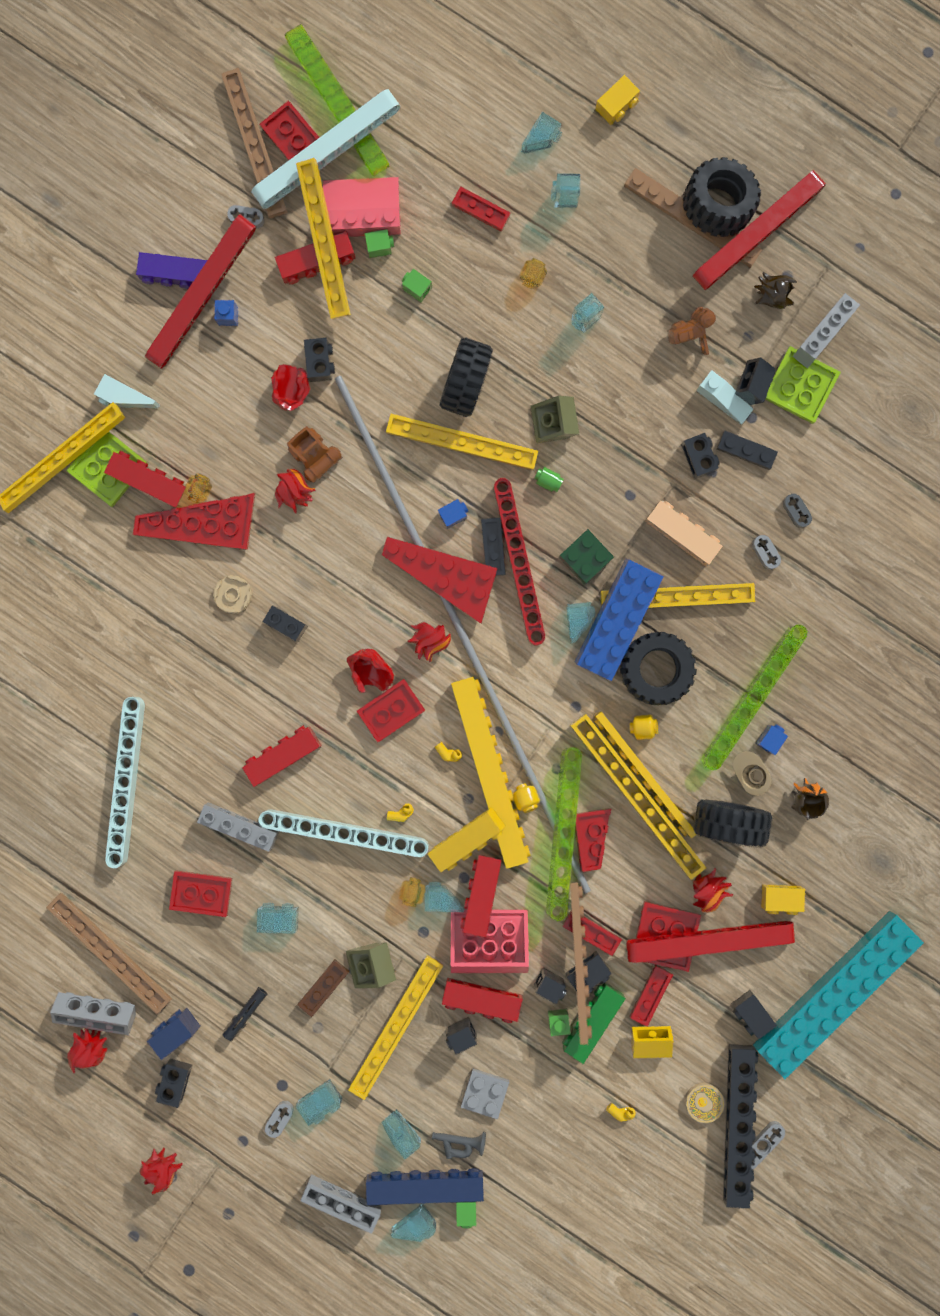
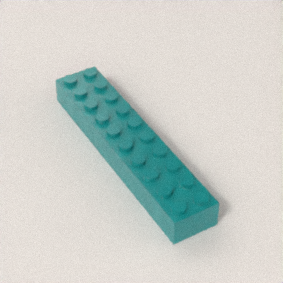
(838, 994)

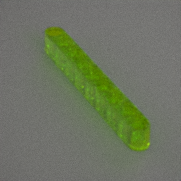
(333, 95)
(762, 692)
(558, 841)

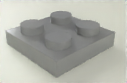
(485, 1093)

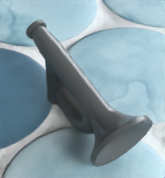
(476, 1142)

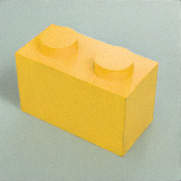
(618, 100)
(783, 898)
(652, 1042)

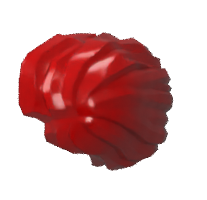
(289, 387)
(370, 669)

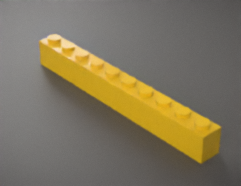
(489, 770)
(637, 796)

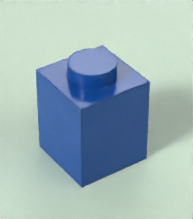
(226, 313)
(453, 513)
(772, 739)

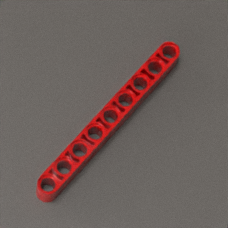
(759, 230)
(200, 291)
(520, 552)
(710, 941)

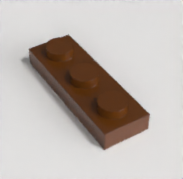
(323, 988)

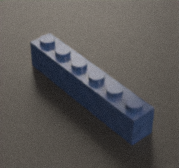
(424, 1187)

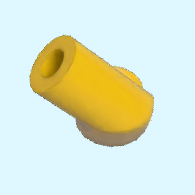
(448, 755)
(402, 815)
(621, 1114)

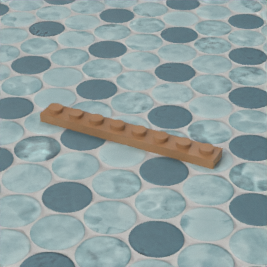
(250, 133)
(673, 206)
(109, 953)
(581, 971)

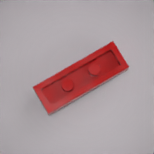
(481, 209)
(595, 934)
(651, 995)

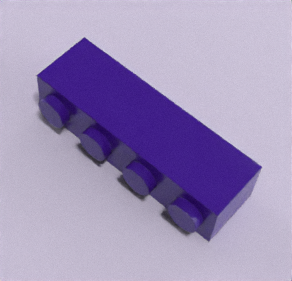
(168, 269)

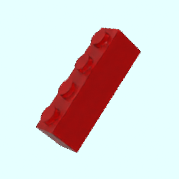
(304, 262)
(144, 479)
(281, 756)
(482, 896)
(482, 1000)

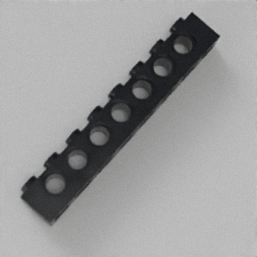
(741, 1196)

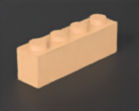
(684, 533)

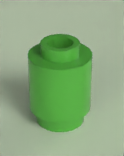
(548, 479)

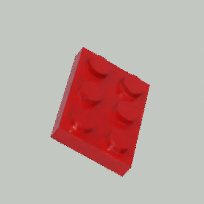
(288, 130)
(390, 710)
(200, 893)

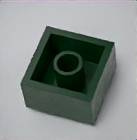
(586, 556)

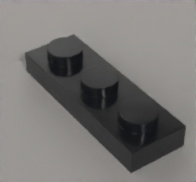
(747, 450)
(493, 544)

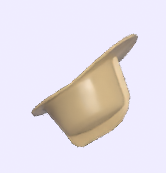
(752, 773)

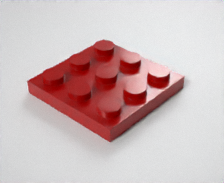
(664, 920)

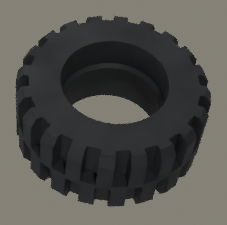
(732, 179)
(466, 377)
(683, 662)
(732, 823)

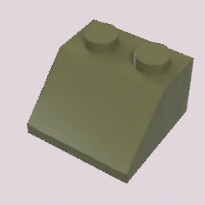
(555, 419)
(371, 965)

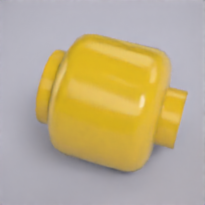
(644, 727)
(526, 798)

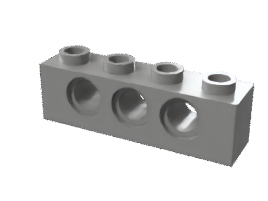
(826, 330)
(237, 826)
(101, 1020)
(341, 1204)

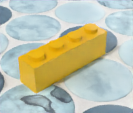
(466, 839)

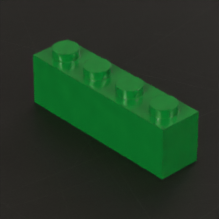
(602, 1011)

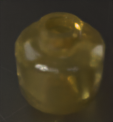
(533, 273)
(198, 488)
(412, 892)

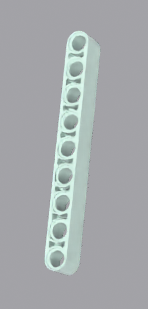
(327, 147)
(118, 788)
(334, 835)

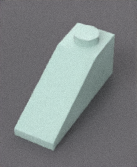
(111, 391)
(724, 397)

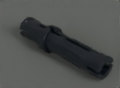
(231, 1032)

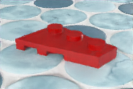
(590, 838)

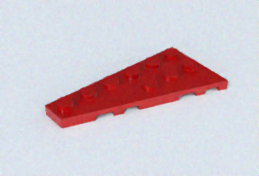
(208, 523)
(452, 577)

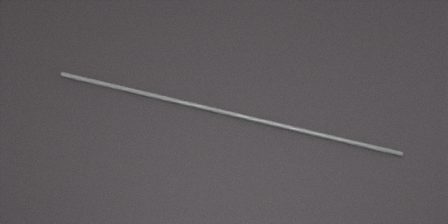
(458, 626)

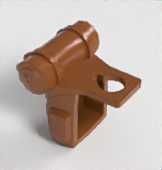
(693, 329)
(310, 450)

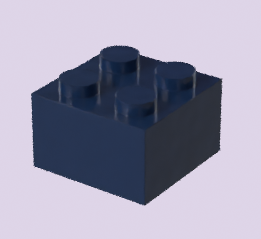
(173, 1032)

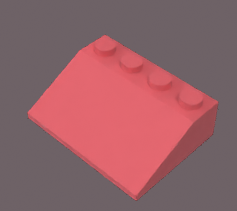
(363, 205)
(500, 952)

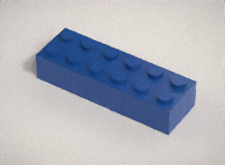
(618, 619)

